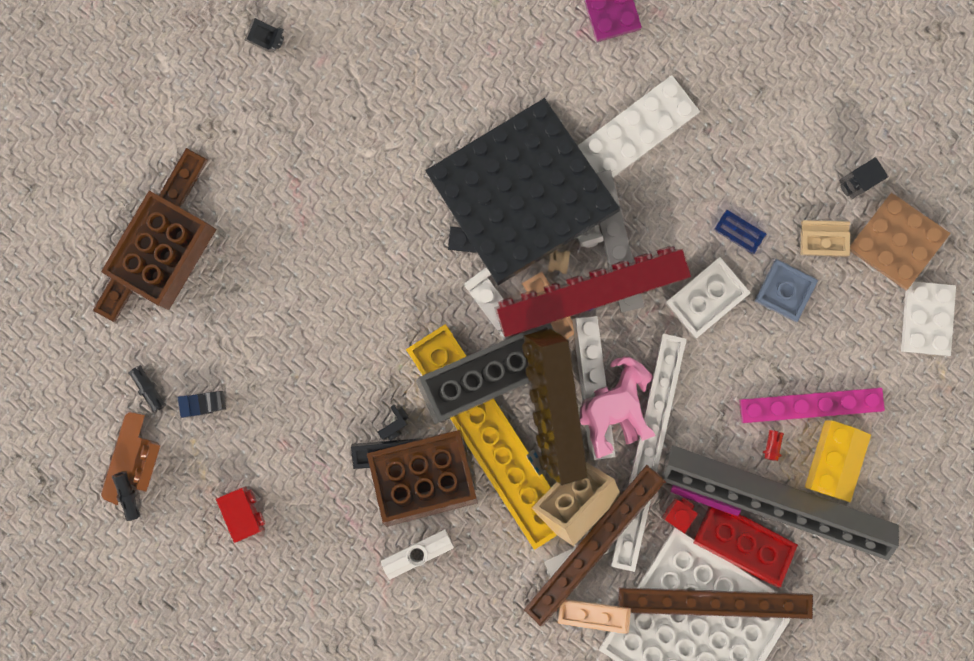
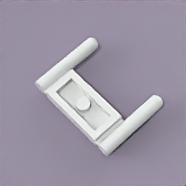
(486, 296)

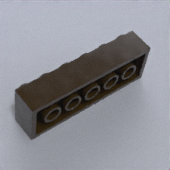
(555, 406)

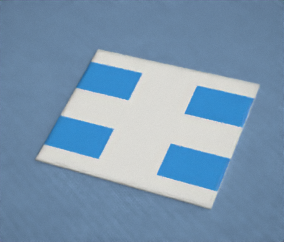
(534, 460)

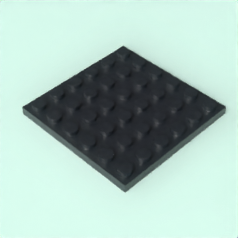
(522, 191)

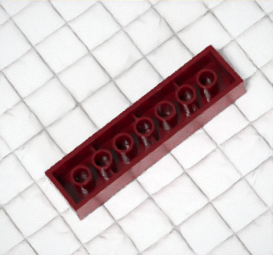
(593, 291)

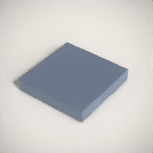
(786, 290)

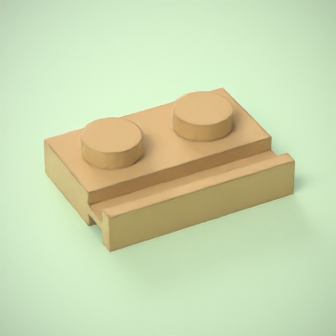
(825, 238)

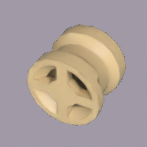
(559, 261)

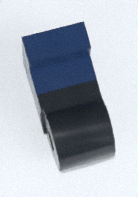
(201, 404)

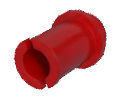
(773, 445)

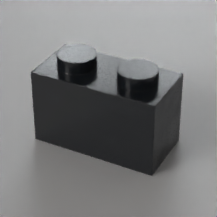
(863, 178)

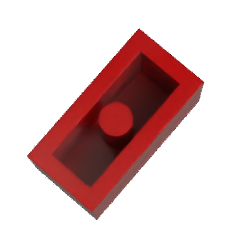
(241, 514)

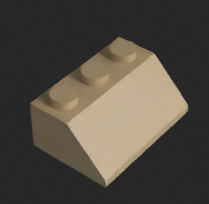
(577, 505)

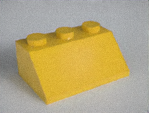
(837, 460)

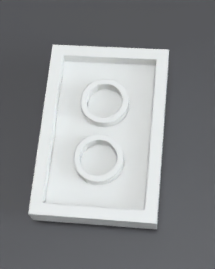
(707, 297)
(928, 319)

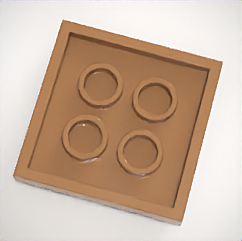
(899, 241)

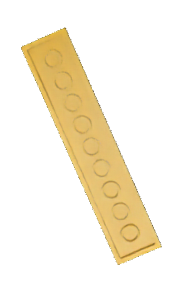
(491, 442)

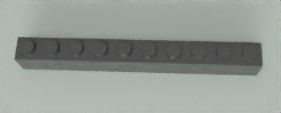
(781, 503)

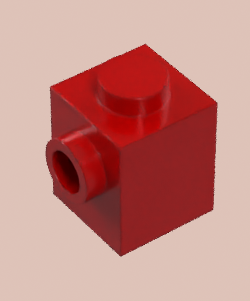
(680, 514)

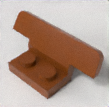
(131, 455)

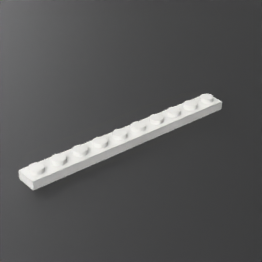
(649, 450)

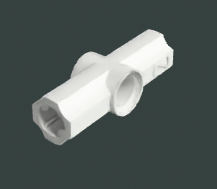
(403, 561)

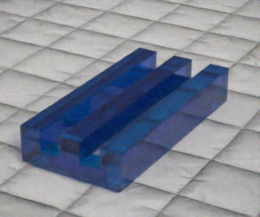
(757, 241)

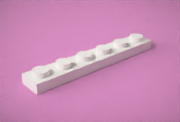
(590, 368)

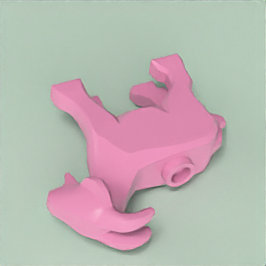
(617, 406)

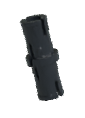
(147, 388)
(126, 496)

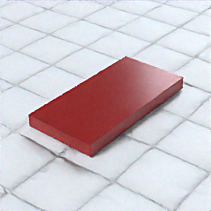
(746, 545)

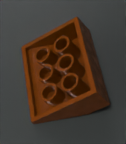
(158, 250)
(422, 478)

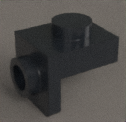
(264, 35)
(393, 430)

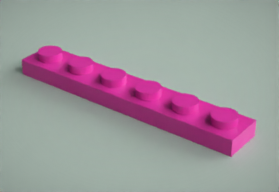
(811, 405)

